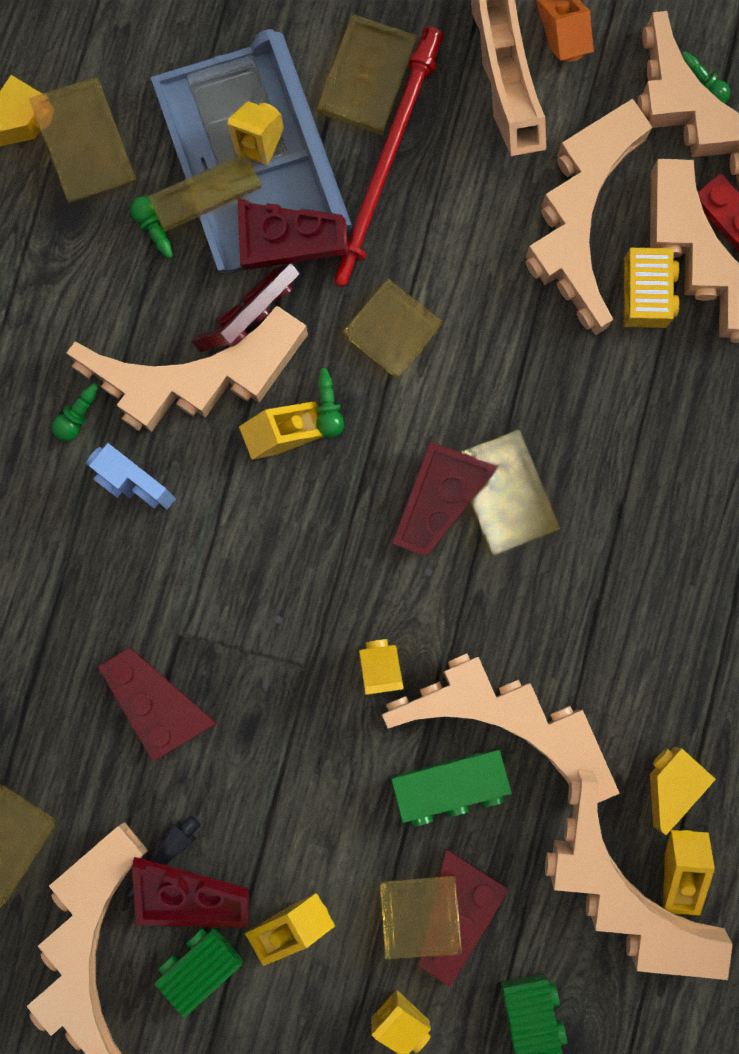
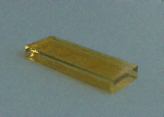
(204, 192)

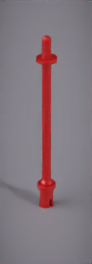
(421, 65)

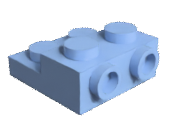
(121, 475)

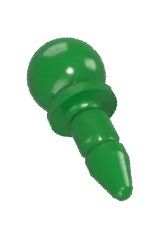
(717, 87)
(143, 213)
(329, 420)
(67, 425)

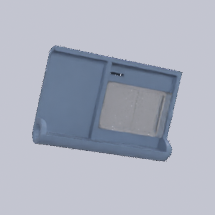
(197, 109)

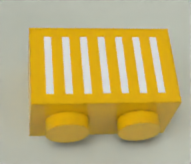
(650, 287)

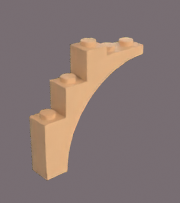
(505, 63)
(678, 98)
(569, 207)
(681, 224)
(199, 384)
(564, 740)
(655, 937)
(72, 948)

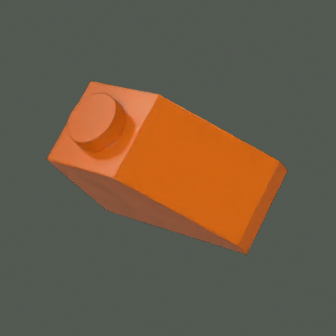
(566, 28)

